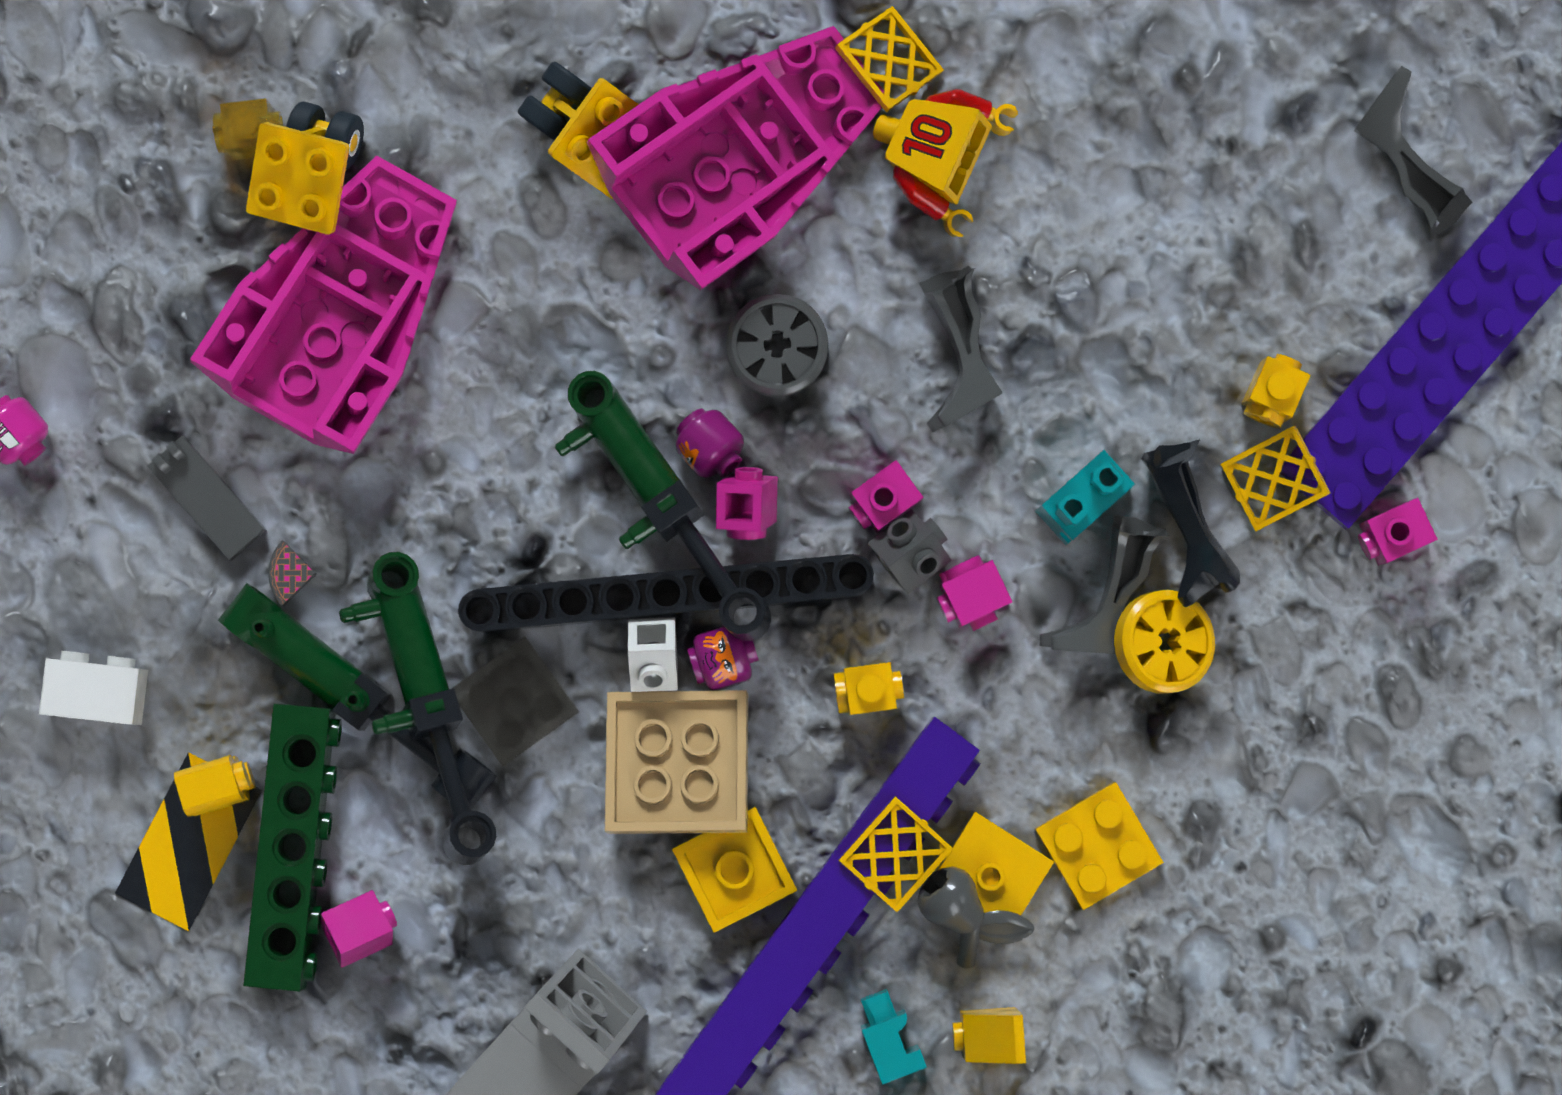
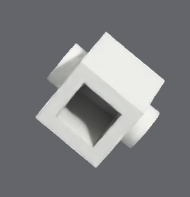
(652, 664)

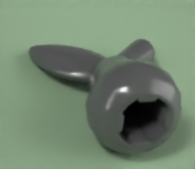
(953, 902)

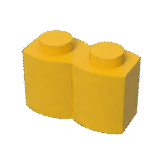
(214, 785)

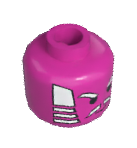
(20, 431)

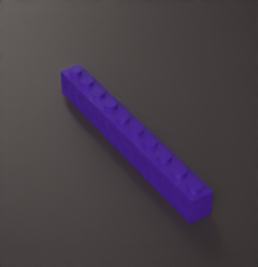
(819, 921)

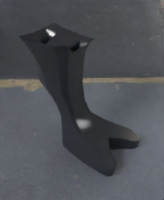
(1206, 560)

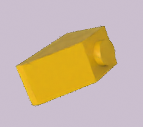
(990, 1035)

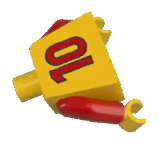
(938, 148)

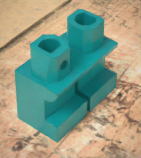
(1085, 497)
(884, 1040)

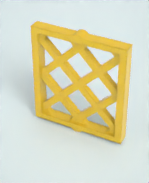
(910, 39)
(1308, 461)
(871, 881)

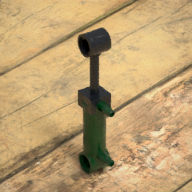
(657, 490)
(334, 679)
(429, 703)

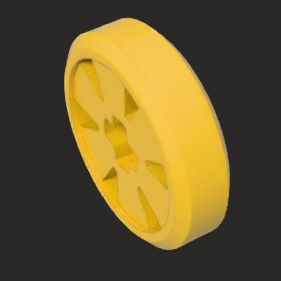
(1139, 642)

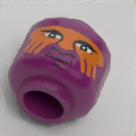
(709, 443)
(721, 659)

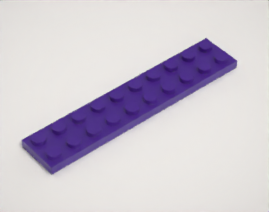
(1439, 350)

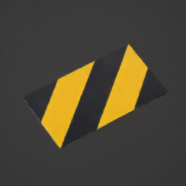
(182, 856)

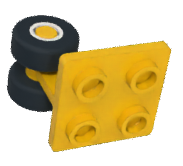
(596, 110)
(303, 167)

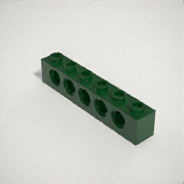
(265, 964)

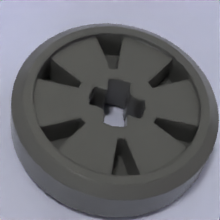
(798, 364)

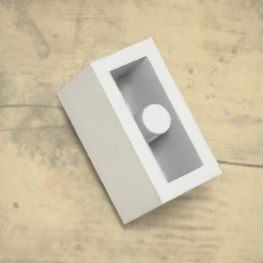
(92, 690)

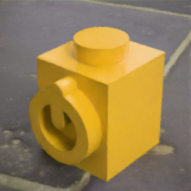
(1275, 390)
(868, 689)

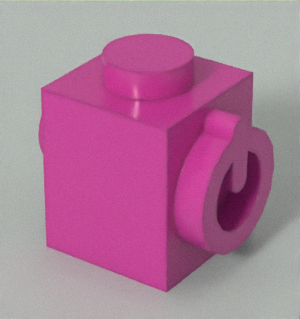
(746, 503)
(972, 593)

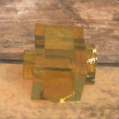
(238, 126)

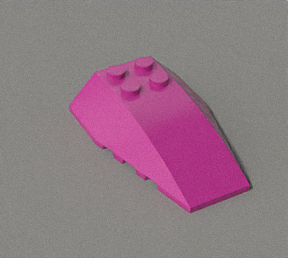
(734, 153)
(334, 315)

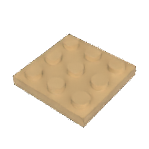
(676, 762)

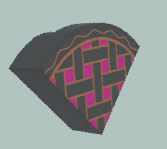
(287, 573)

